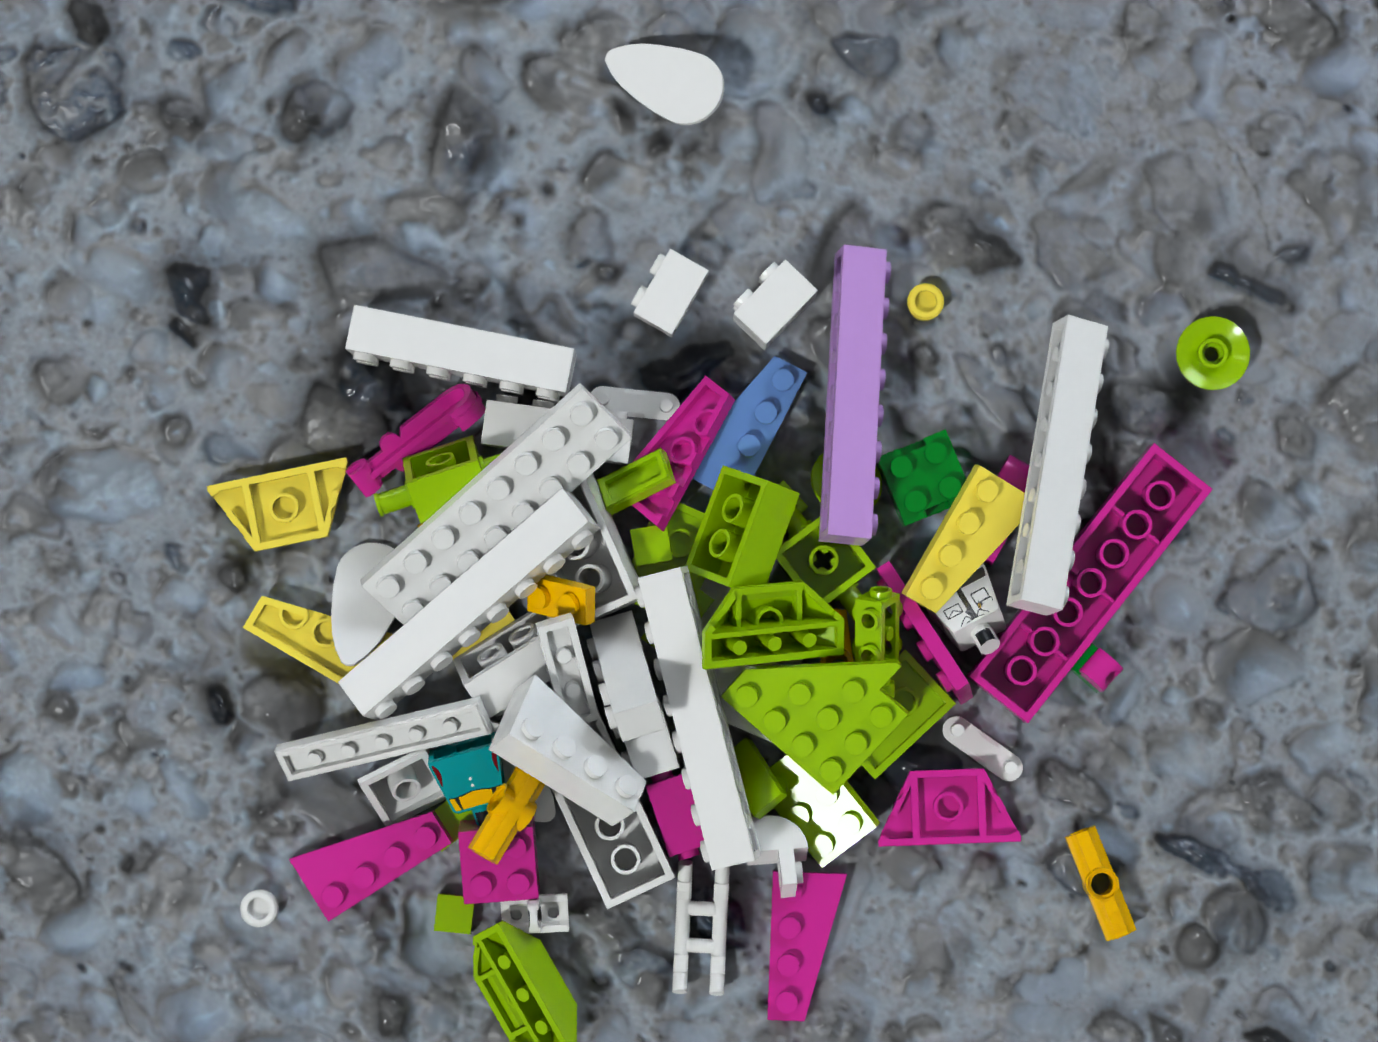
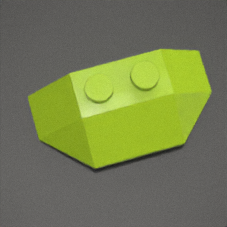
(771, 626)
(523, 986)

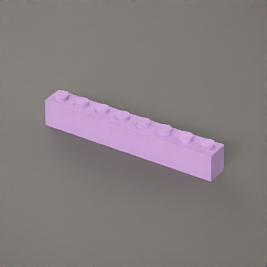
(854, 396)

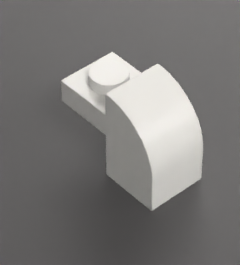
(782, 844)

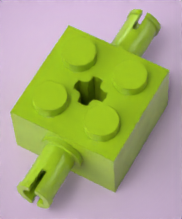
(434, 478)
(847, 565)

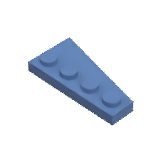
(752, 422)

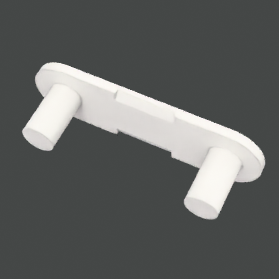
(637, 402)
(982, 748)

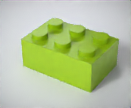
(741, 529)

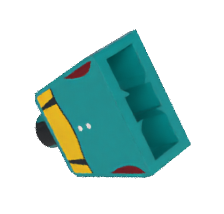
(468, 774)

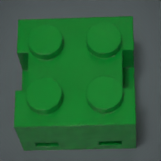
(922, 477)

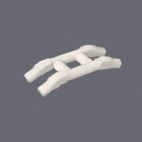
(684, 945)

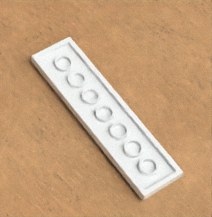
(549, 456)

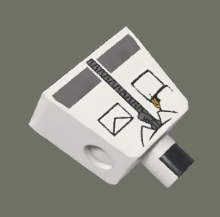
(972, 615)

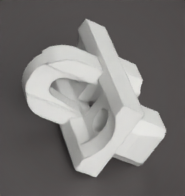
(553, 912)

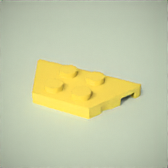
(283, 504)

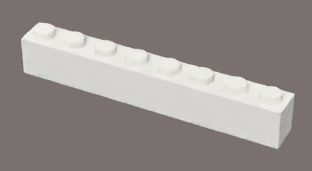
(1058, 466)
(469, 605)
(699, 719)

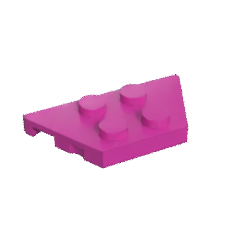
(948, 809)

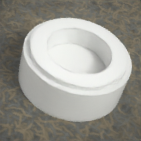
(259, 908)

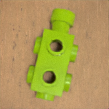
(876, 626)

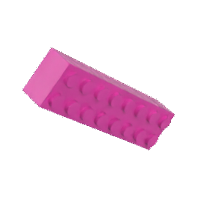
(1109, 563)

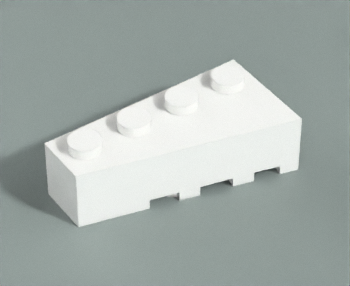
(565, 753)

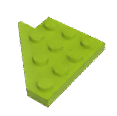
(820, 712)

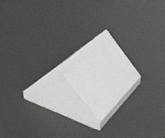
(402, 788)

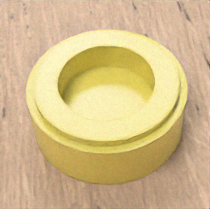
(925, 302)

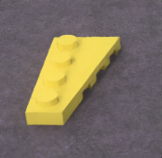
(970, 532)
(300, 634)

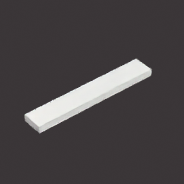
(384, 738)

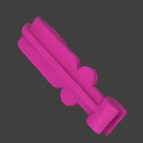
(452, 409)

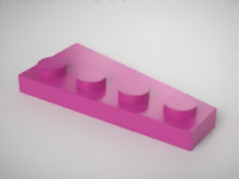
(686, 442)
(930, 643)
(361, 865)
(799, 941)

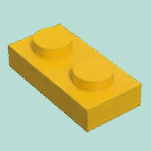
(562, 596)

